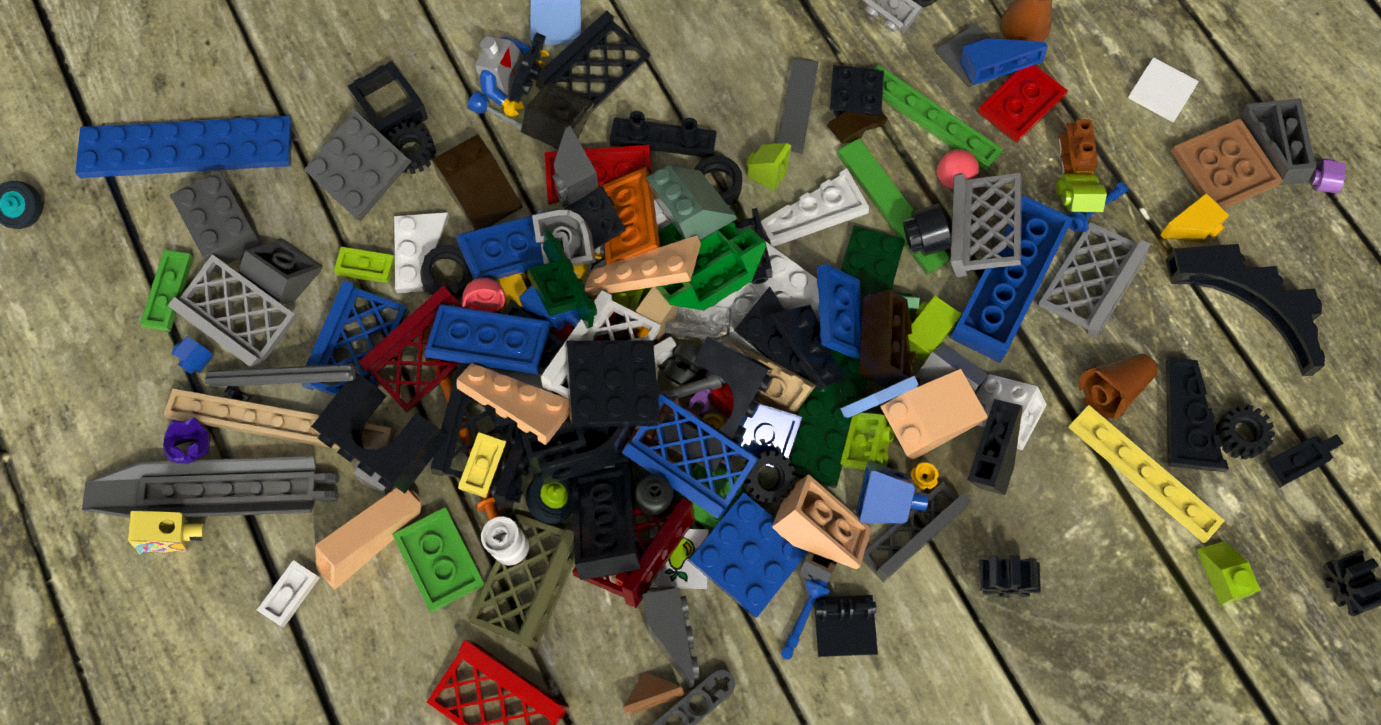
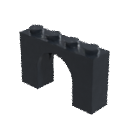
(746, 379)
(397, 462)

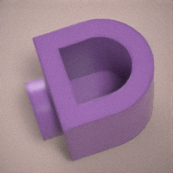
(1328, 176)

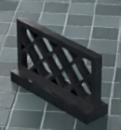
(581, 47)
(453, 425)

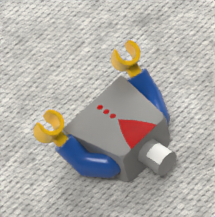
(498, 67)

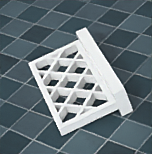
(556, 372)

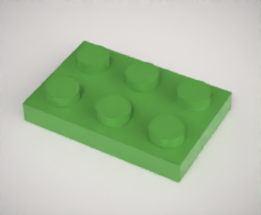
(438, 560)

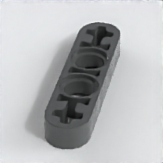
(683, 709)

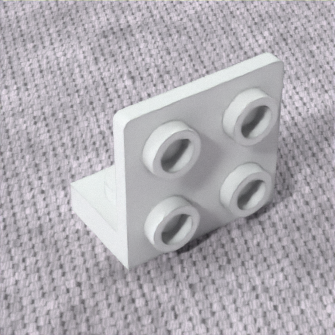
(1014, 392)

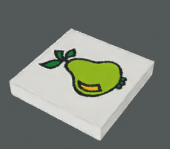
(677, 570)

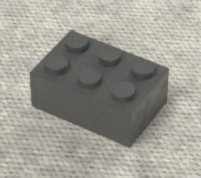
(215, 219)

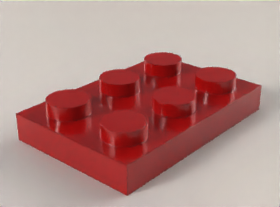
(1022, 102)

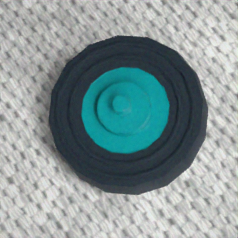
(19, 205)

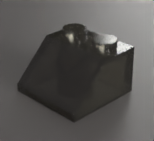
(554, 111)

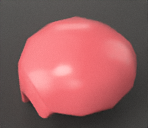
(956, 163)
(484, 295)

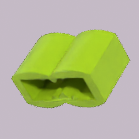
(1081, 192)

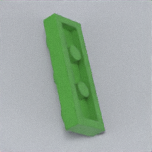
(167, 284)

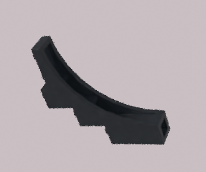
(1259, 287)

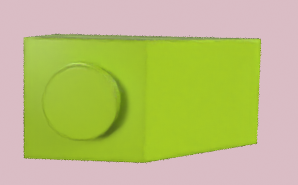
(769, 164)
(1228, 572)

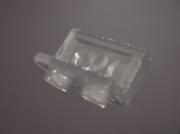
(700, 324)

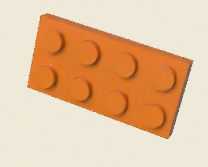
(637, 212)

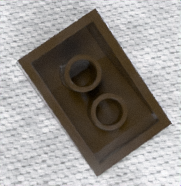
(476, 183)

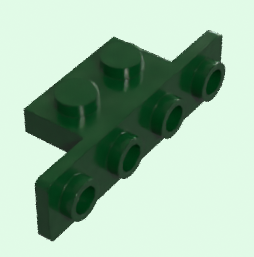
(558, 284)

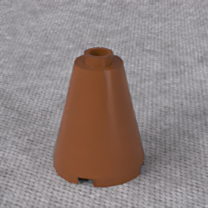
(1027, 20)
(1117, 384)

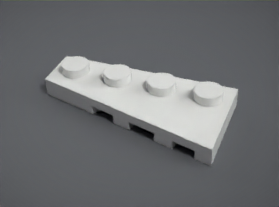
(827, 206)

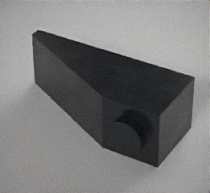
(997, 448)

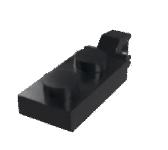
(1301, 459)

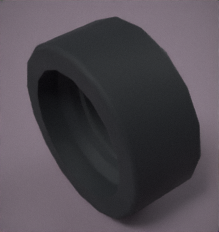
(728, 166)
(444, 252)

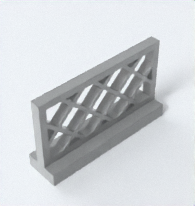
(963, 228)
(1111, 294)
(224, 334)

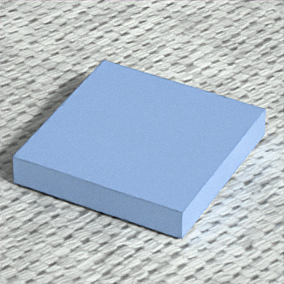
(556, 20)
(879, 397)

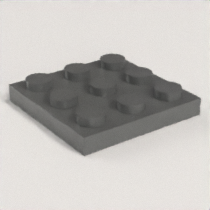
(357, 165)

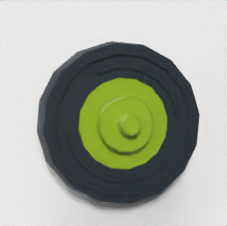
(550, 502)

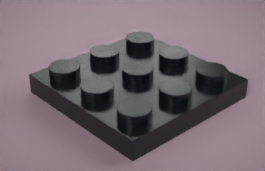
(612, 383)

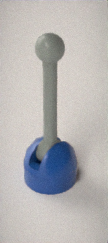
(480, 103)

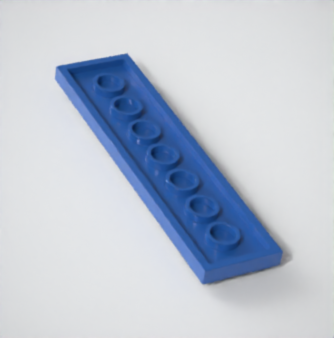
(184, 146)

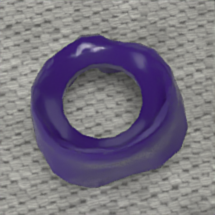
(182, 432)

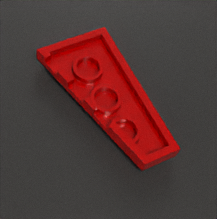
(608, 163)

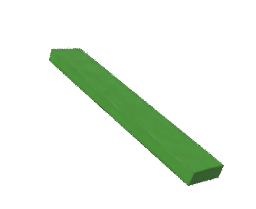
(938, 120)
(885, 197)

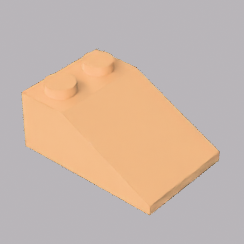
(934, 413)
(821, 524)

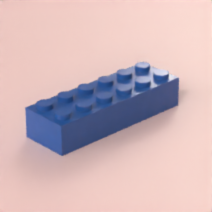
(1008, 291)

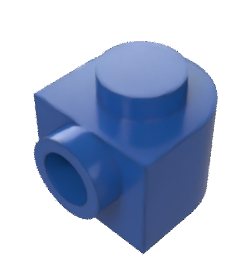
(191, 355)

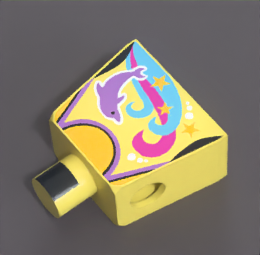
(162, 532)

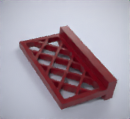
(403, 337)
(655, 556)

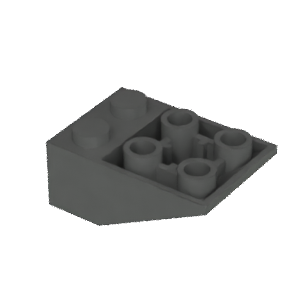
(666, 626)

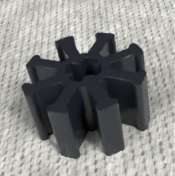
(1009, 576)
(1354, 582)

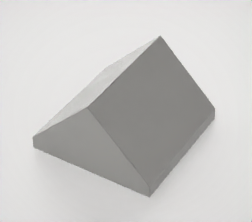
(945, 361)

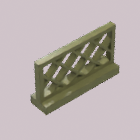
(545, 595)

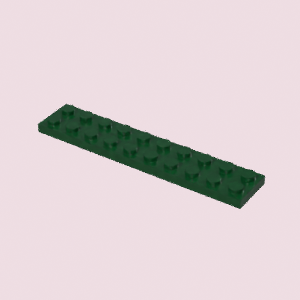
(823, 428)

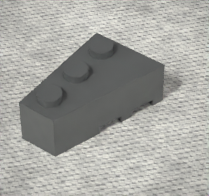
(1283, 137)

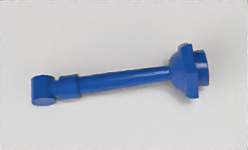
(1080, 219)
(815, 589)

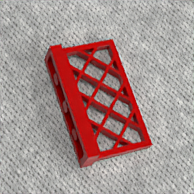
(505, 678)

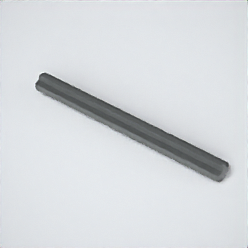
(281, 375)

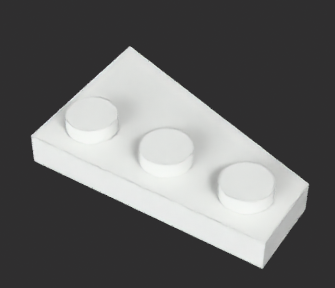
(413, 241)

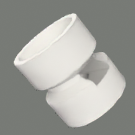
(505, 540)

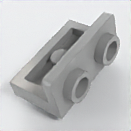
(896, 13)

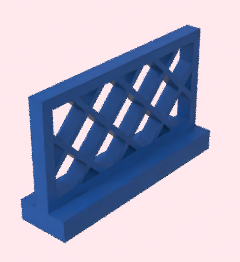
(334, 328)
(683, 480)

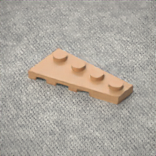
(649, 269)

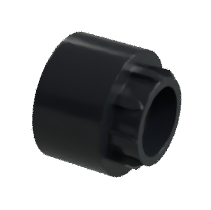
(927, 231)

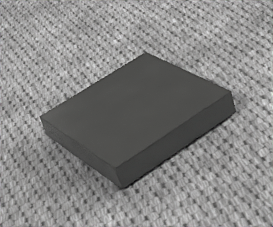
(952, 50)

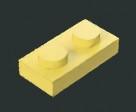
(482, 465)

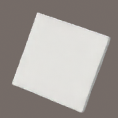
(1163, 89)

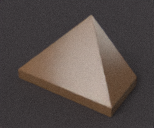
(651, 692)

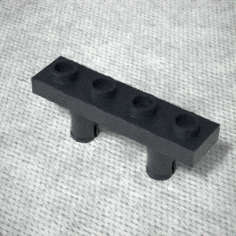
(663, 137)

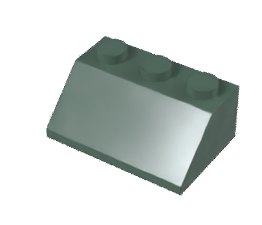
(689, 201)

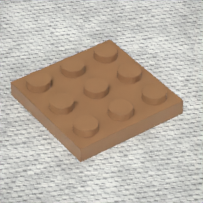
(1227, 164)

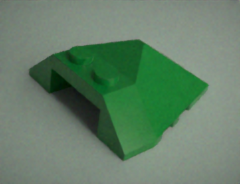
(722, 267)

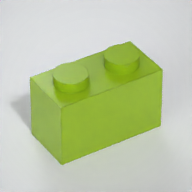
(932, 327)

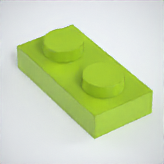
(364, 265)

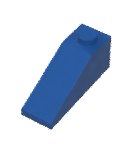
(999, 57)

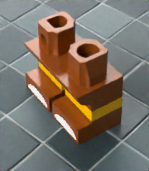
(1078, 148)

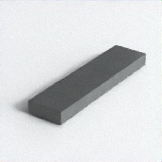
(798, 104)

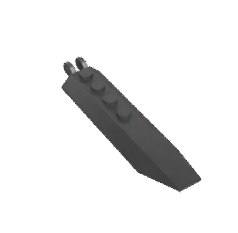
(211, 487)

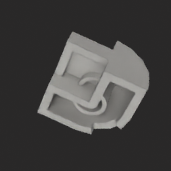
(572, 233)

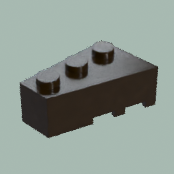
(884, 339)

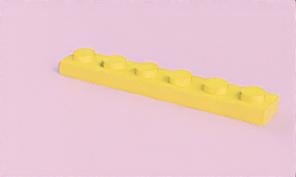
(1146, 474)

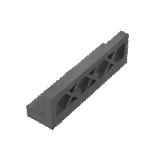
(924, 535)

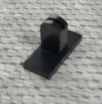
(232, 393)

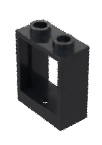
(383, 75)

